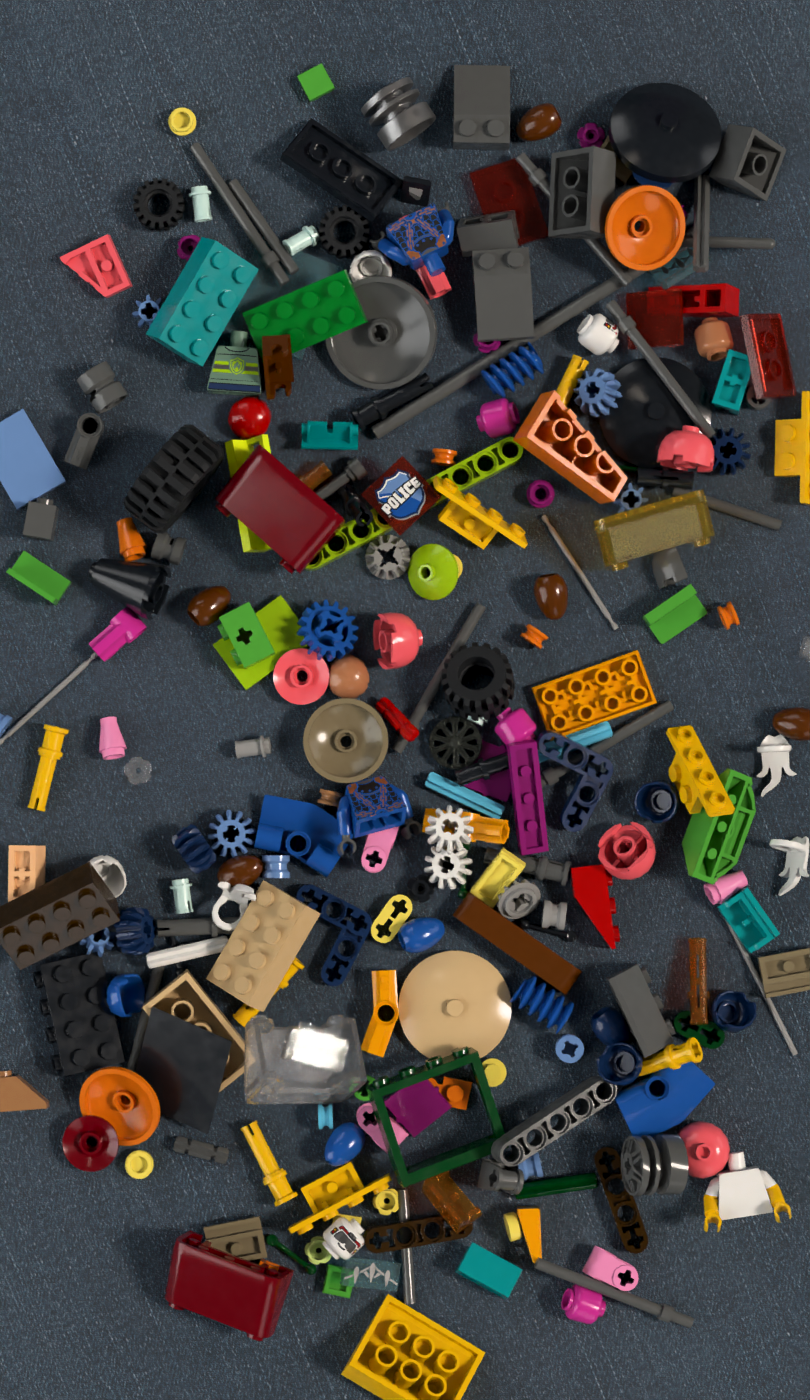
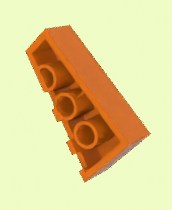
(570, 450)

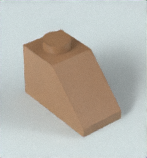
(18, 1094)

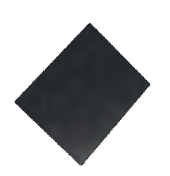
(183, 1068)

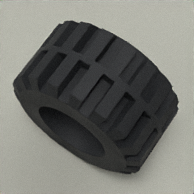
(474, 661)

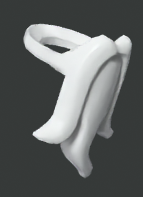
(774, 756)
(796, 860)
(240, 894)

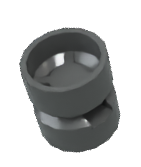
(101, 386)

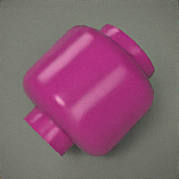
(498, 417)
(515, 726)
(582, 1304)

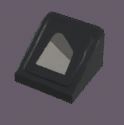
(416, 191)

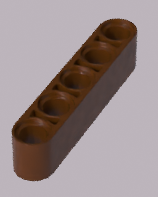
(517, 943)

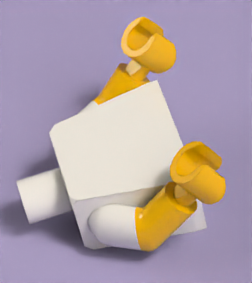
(742, 1193)

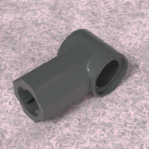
(84, 444)

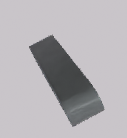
(541, 1121)

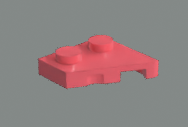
(99, 266)

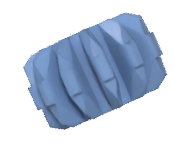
(597, 403)
(224, 827)

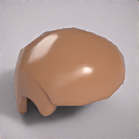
(348, 677)

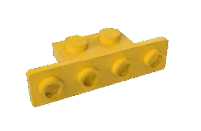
(793, 448)
(471, 519)
(695, 775)
(333, 1192)

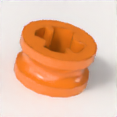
(443, 457)
(728, 615)
(534, 636)

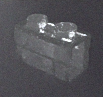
(315, 1048)

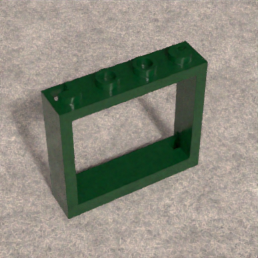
(448, 1160)

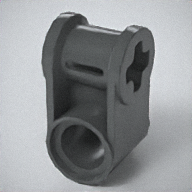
(500, 1177)

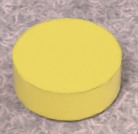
(139, 1164)
(512, 1226)

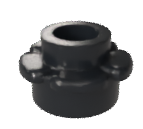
(414, 883)

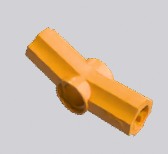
(485, 828)
(384, 993)

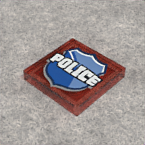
(401, 496)

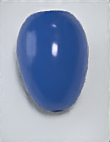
(420, 934)
(344, 1144)

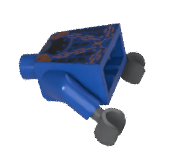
(419, 239)
(371, 808)

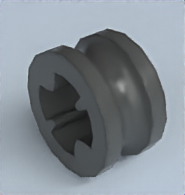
(748, 398)

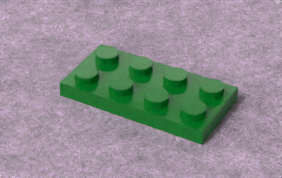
(308, 313)

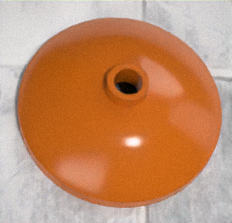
(660, 228)
(105, 1097)

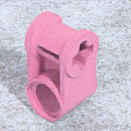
(381, 843)
(373, 1130)
(606, 1267)

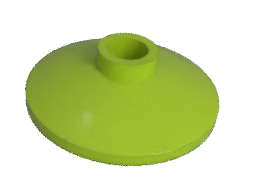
(442, 569)

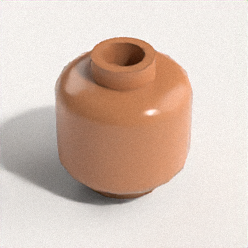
(713, 339)

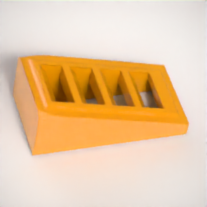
(530, 1222)

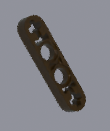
(617, 1200)
(417, 1238)

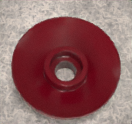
(84, 1155)

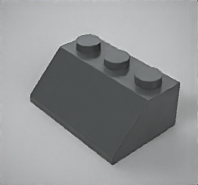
(581, 192)
(641, 1009)

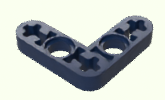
(586, 778)
(347, 932)

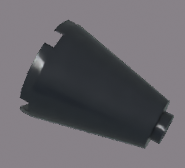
(133, 584)

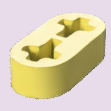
(397, 922)

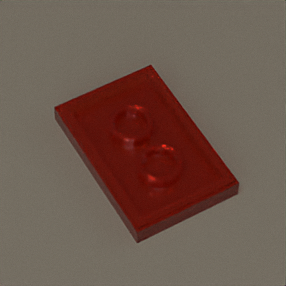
(507, 189)
(768, 356)

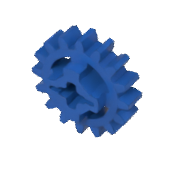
(327, 619)

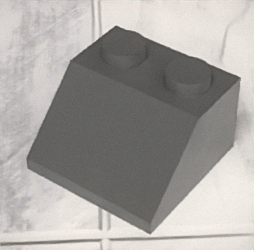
(747, 161)

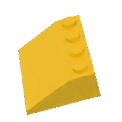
(411, 1357)

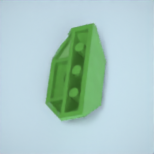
(716, 842)

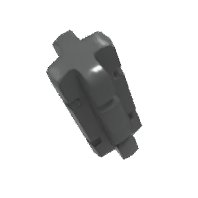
(201, 1149)

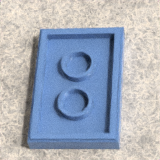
(25, 462)

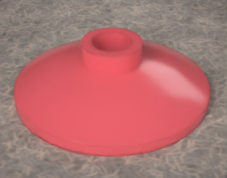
(287, 681)

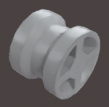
(554, 915)

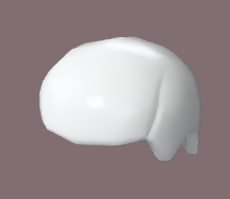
(369, 264)
(111, 873)

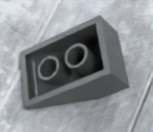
(481, 107)
(503, 294)

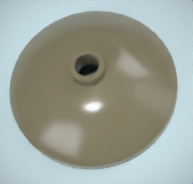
(341, 719)

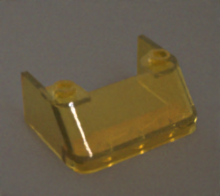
(653, 529)

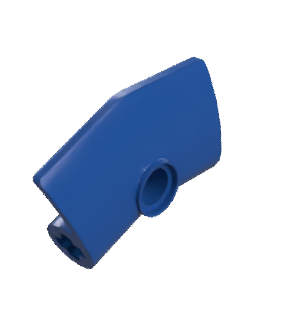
(286, 818)
(656, 1113)

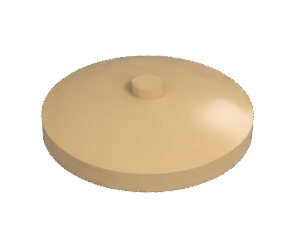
(453, 1004)

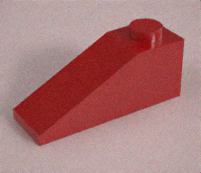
(708, 300)

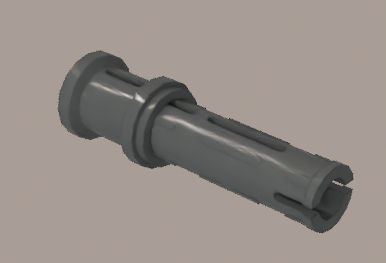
(541, 868)

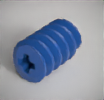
(513, 371)
(543, 1003)

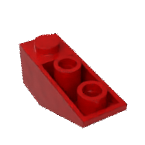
(592, 894)

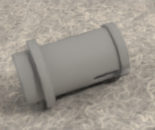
(253, 747)

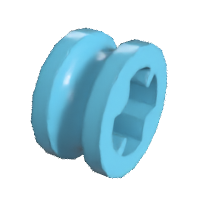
(325, 1116)

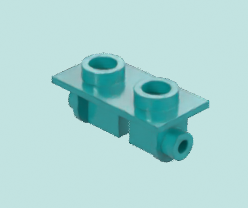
(317, 436)

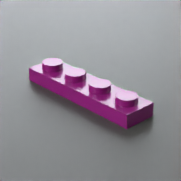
(527, 797)

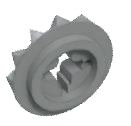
(390, 570)
(522, 906)

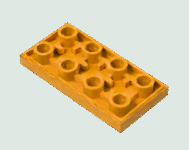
(594, 694)

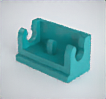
(732, 382)
(748, 920)
(488, 1271)

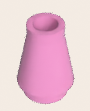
(111, 739)
(725, 887)

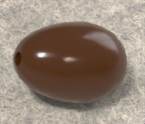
(539, 123)
(551, 595)
(209, 605)
(793, 723)
(240, 870)

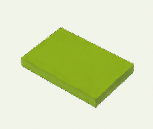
(281, 629)

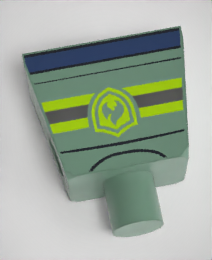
(236, 369)

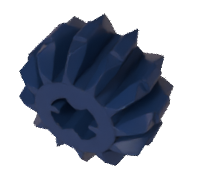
(736, 446)
(194, 848)
(135, 931)

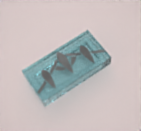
(676, 269)
(370, 1273)

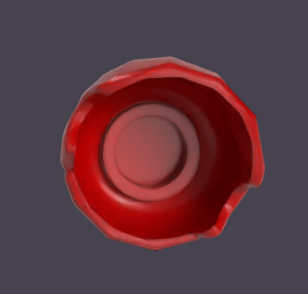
(249, 417)

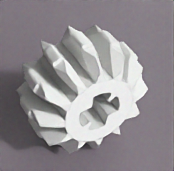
(452, 820)
(440, 871)

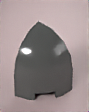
(668, 568)

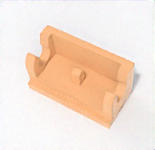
(25, 869)

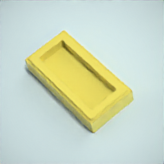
(499, 873)

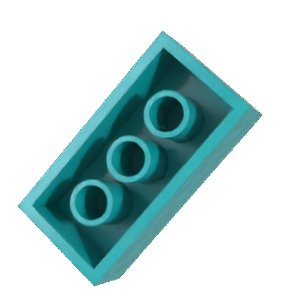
(202, 301)

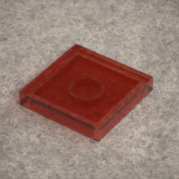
(657, 317)

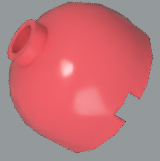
(686, 450)
(397, 640)
(627, 851)
(706, 1149)

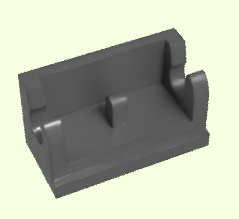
(488, 232)

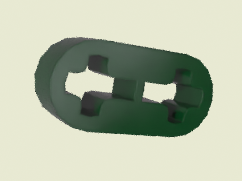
(689, 1033)

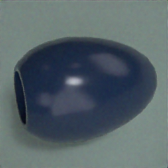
(610, 1026)

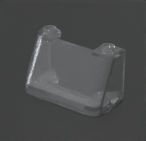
(282, 1081)

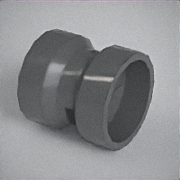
(168, 548)

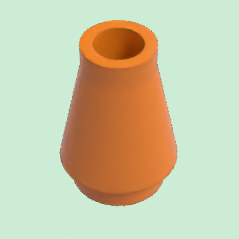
(130, 541)

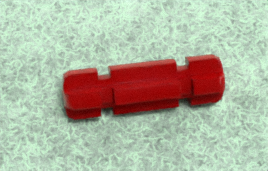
(397, 719)

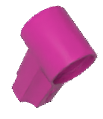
(122, 629)

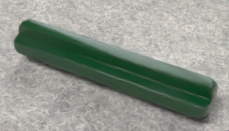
(558, 1185)

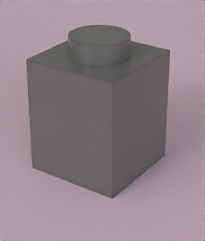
(41, 520)

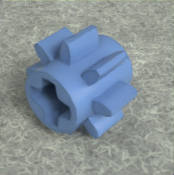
(143, 308)
(636, 494)
(99, 946)

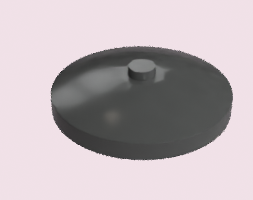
(393, 342)

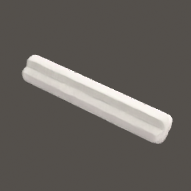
(186, 952)

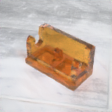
(450, 1201)

